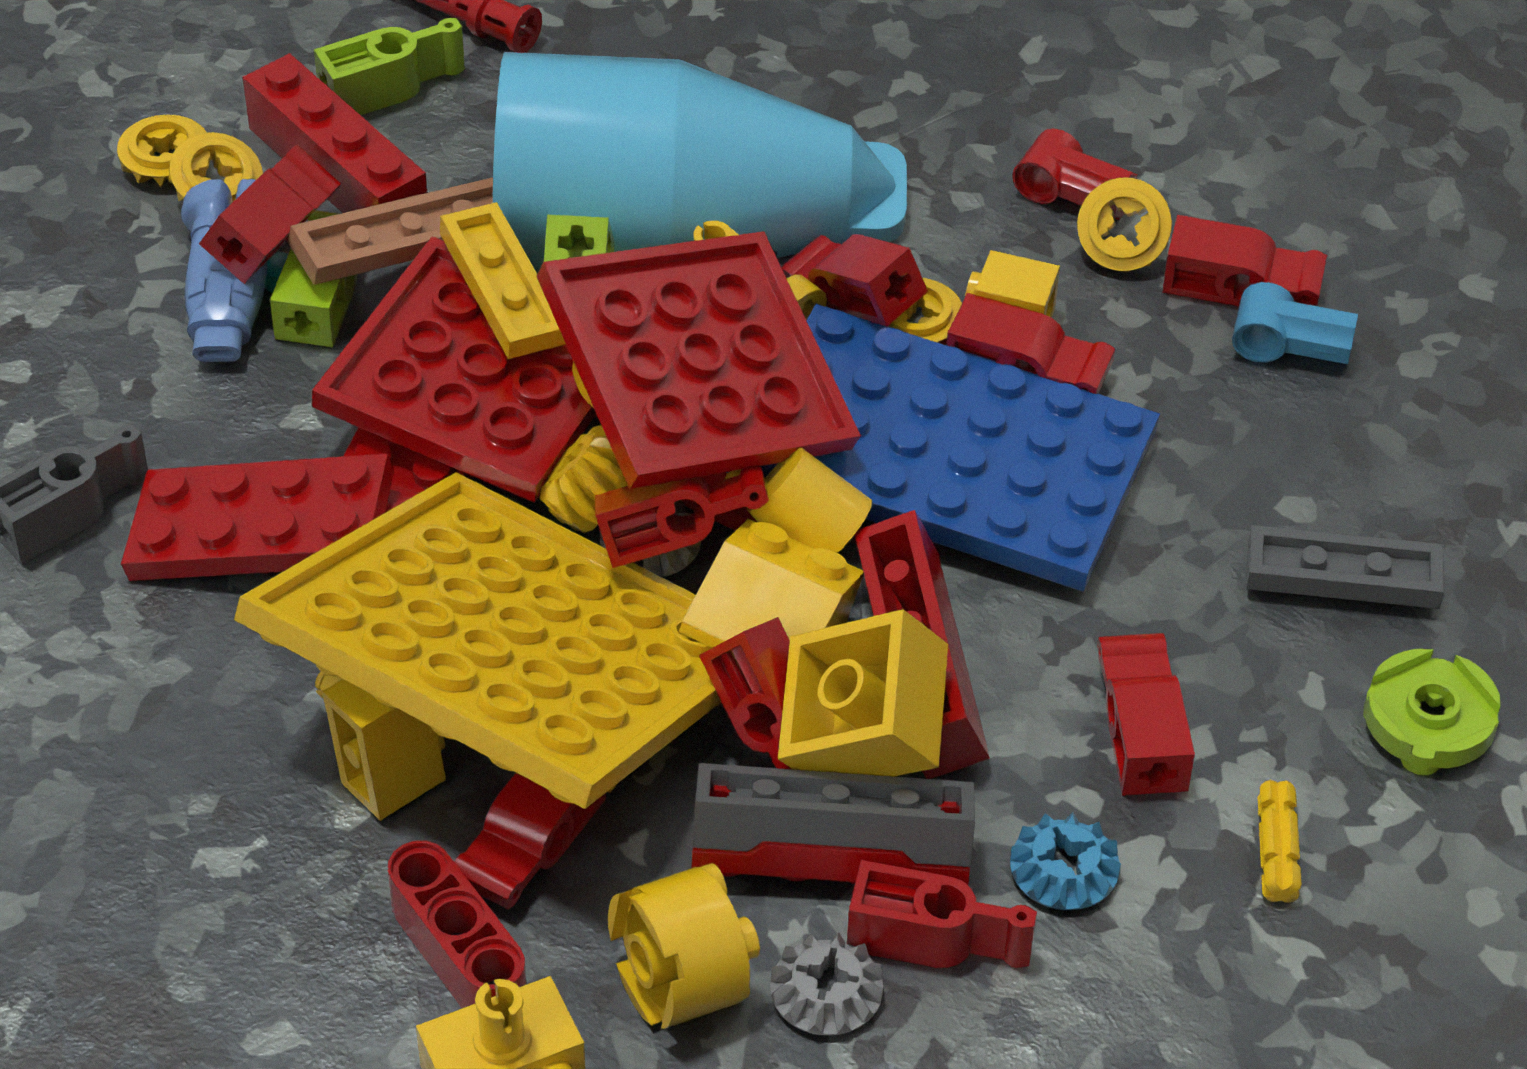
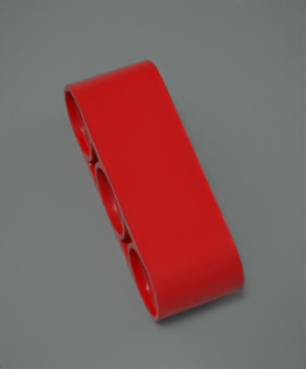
(447, 907)

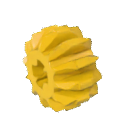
(579, 475)

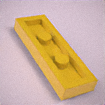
(501, 279)

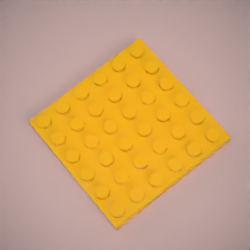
(498, 636)

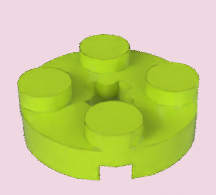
(1428, 740)

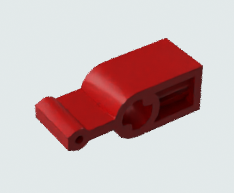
(261, 217)
(1223, 259)
(861, 276)
(1029, 343)
(643, 521)
(751, 683)
(1145, 715)
(520, 836)
(933, 919)

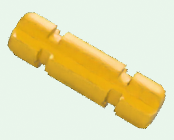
(1279, 841)

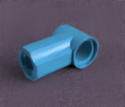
(1275, 324)

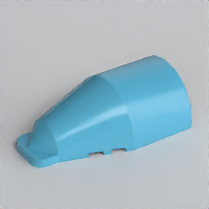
(678, 148)

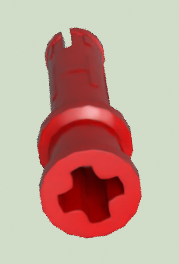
(495, 19)

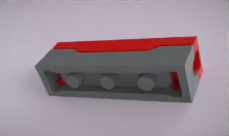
(828, 822)

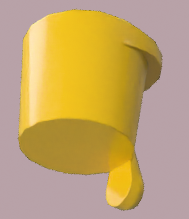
(812, 502)

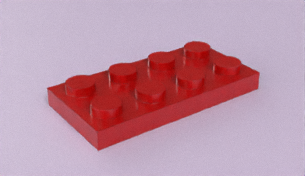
(250, 514)

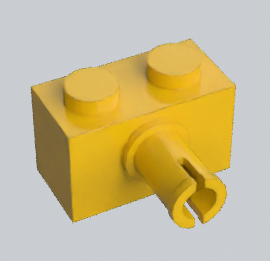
(379, 749)
(509, 1031)

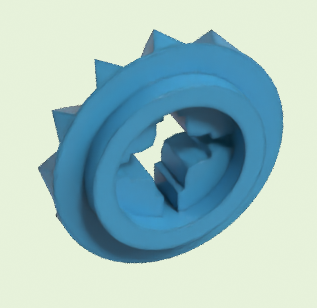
(1054, 882)

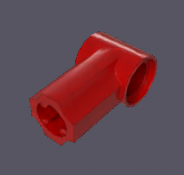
(1059, 168)

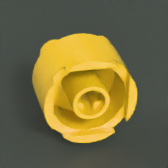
(682, 946)

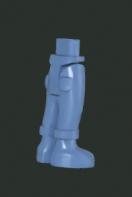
(215, 300)

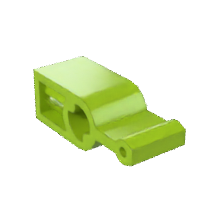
(389, 63)
(577, 236)
(307, 310)

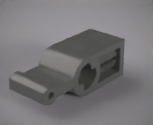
(66, 491)

